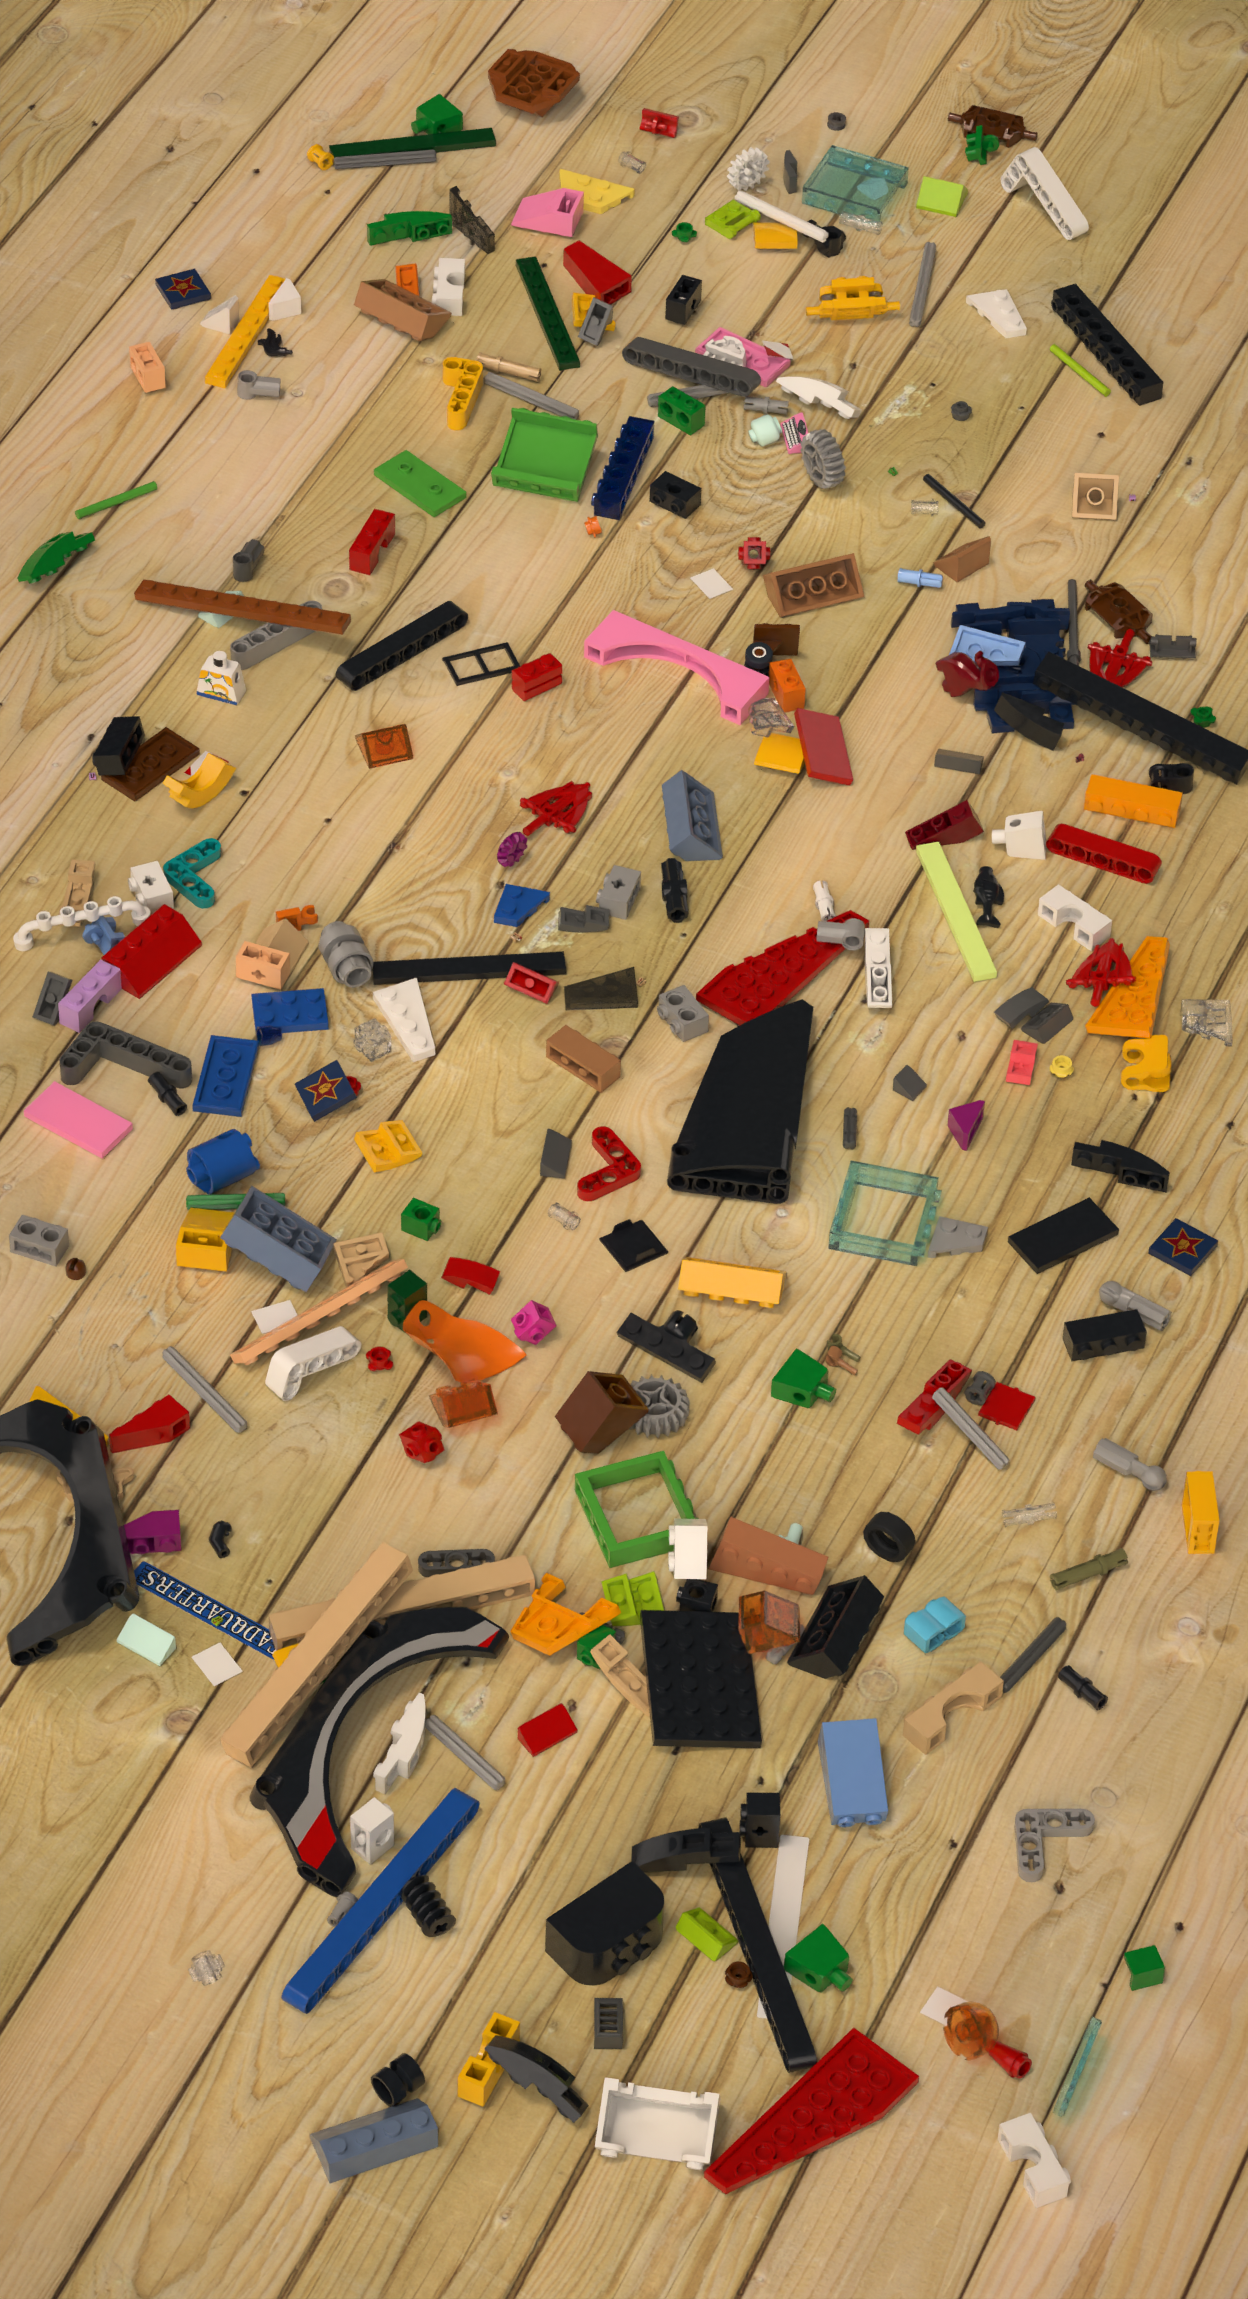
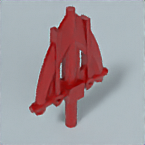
(1117, 658)
(554, 813)
(1103, 976)

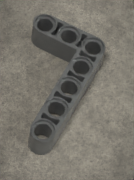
(125, 1049)

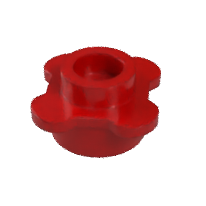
(379, 1359)

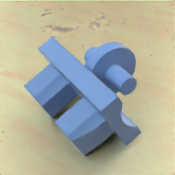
(102, 934)

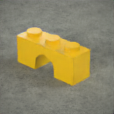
(481, 2073)

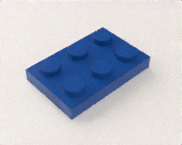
(291, 1010)

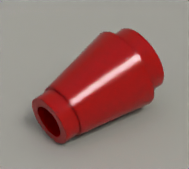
(1011, 2060)

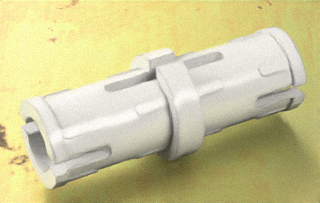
(824, 900)

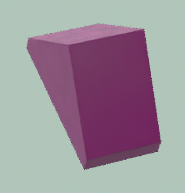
(965, 1121)

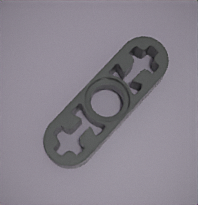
(464, 1555)

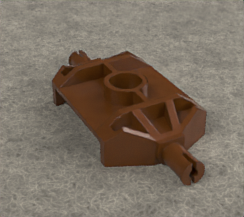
(1004, 125)
(1128, 616)

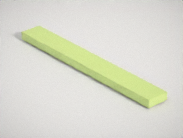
(956, 911)

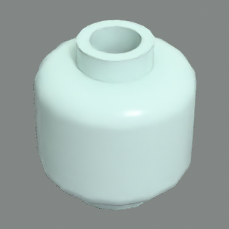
(765, 430)

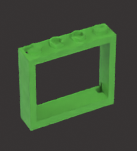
(638, 1548)

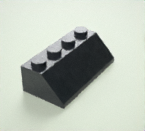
(837, 1628)

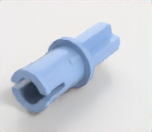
(920, 578)

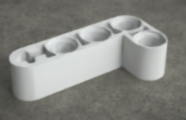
(309, 1357)

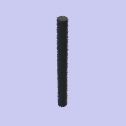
(953, 500)

